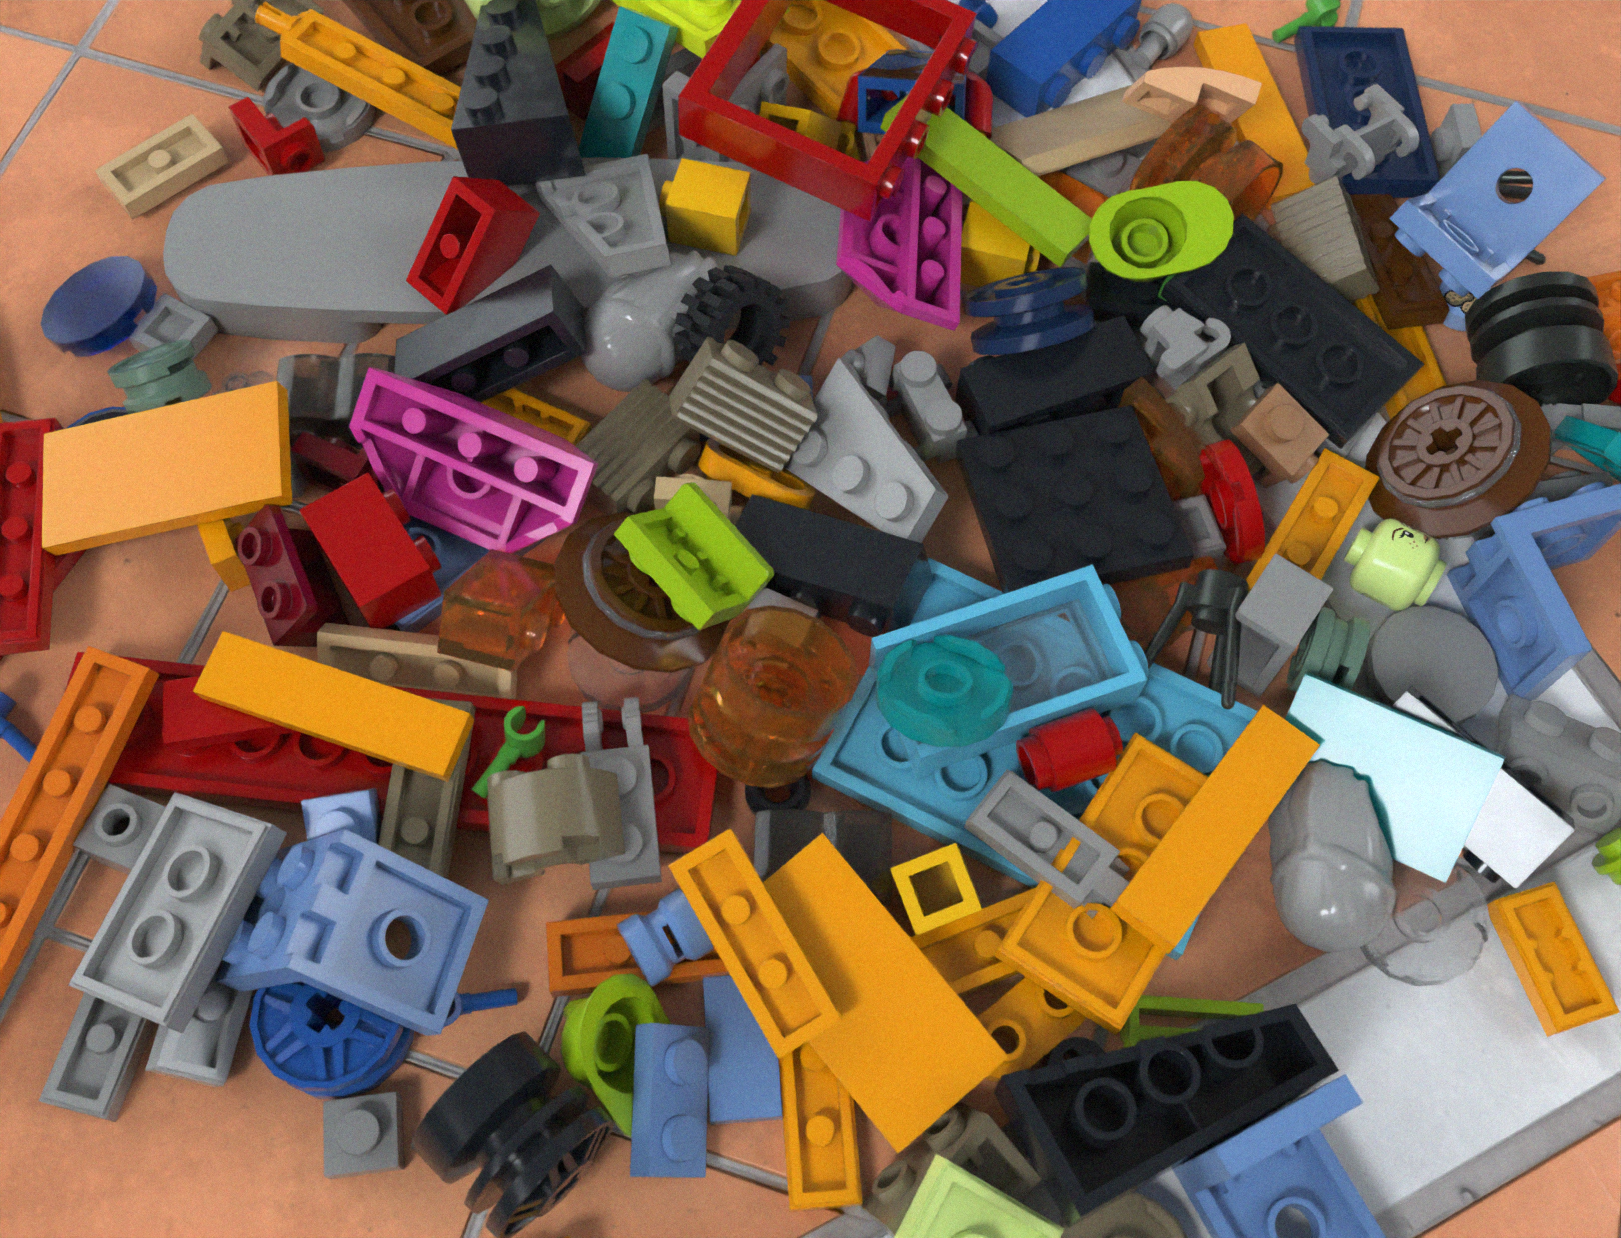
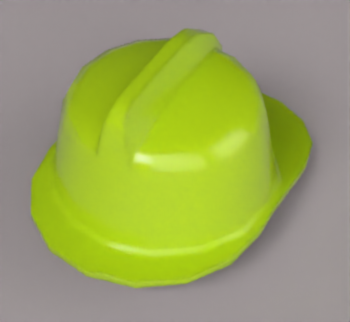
(1161, 230)
(601, 1040)

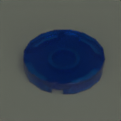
(98, 306)

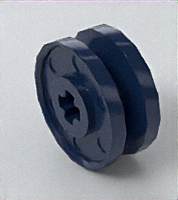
(1029, 311)

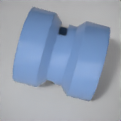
(650, 944)

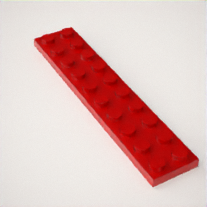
(297, 766)

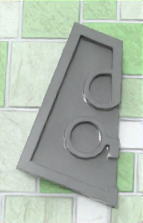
(612, 215)
(864, 461)

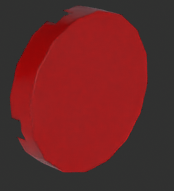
(1233, 500)

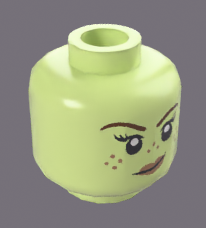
(1395, 565)

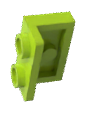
(696, 557)

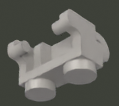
(1360, 150)
(1177, 349)
(927, 406)

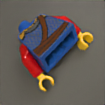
(889, 80)

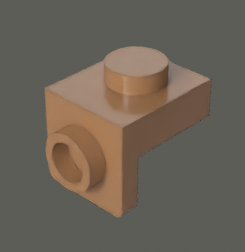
(1280, 436)

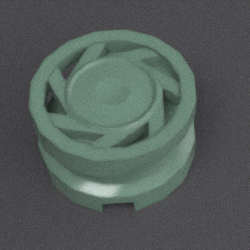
(160, 377)
(1330, 650)

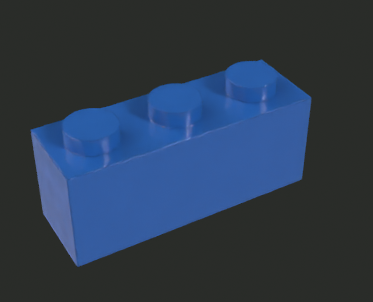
(1057, 49)

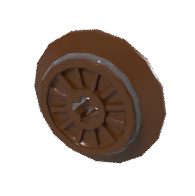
(1496, 465)
(618, 608)

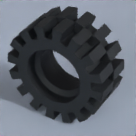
(718, 302)

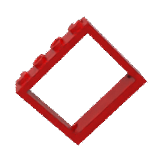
(801, 161)

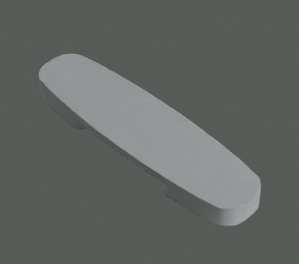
(335, 246)

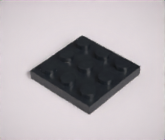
(1073, 499)

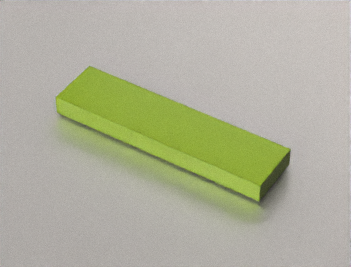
(1002, 186)

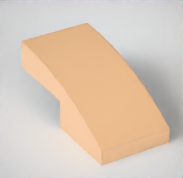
(1177, 89)

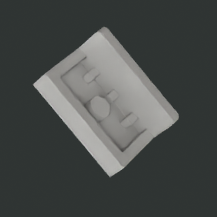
(1564, 760)

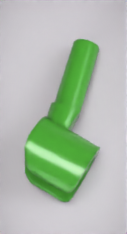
(1319, 14)
(515, 746)

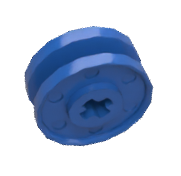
(311, 1055)

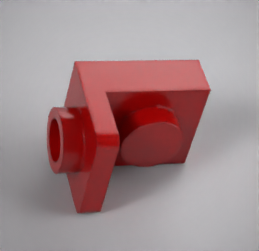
(274, 147)

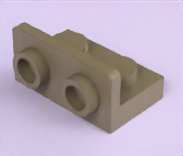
(245, 46)
(965, 1139)

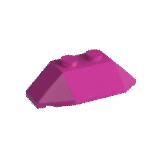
(909, 248)
(469, 463)

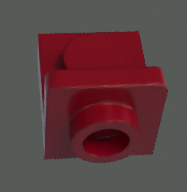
(330, 462)

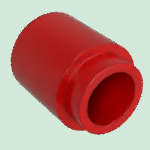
(1069, 750)

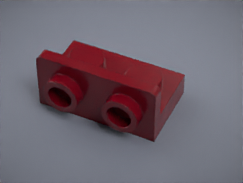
(288, 579)

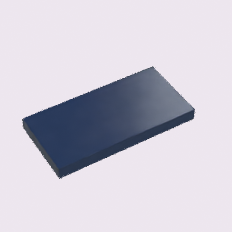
(1337, 68)

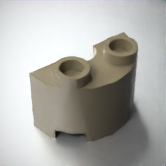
(1216, 399)
(552, 817)

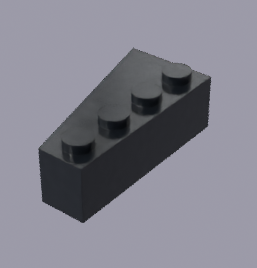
(511, 103)
(1144, 1109)

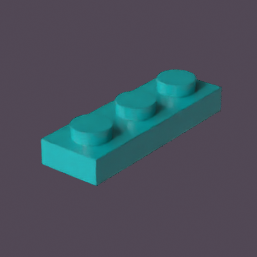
(627, 86)

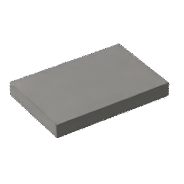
(178, 911)

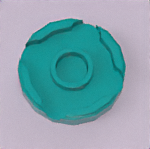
(944, 691)

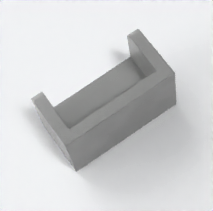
(1275, 621)

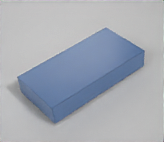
(741, 1060)

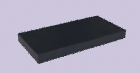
(1297, 330)

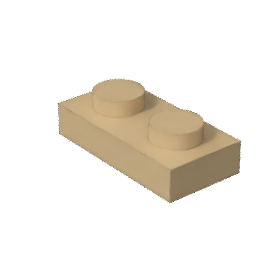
(162, 166)

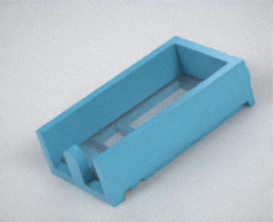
(1056, 646)

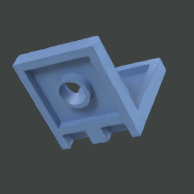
(1468, 221)
(1515, 595)
(326, 923)
(1280, 1165)

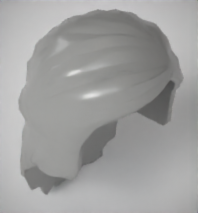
(634, 323)
(1330, 861)

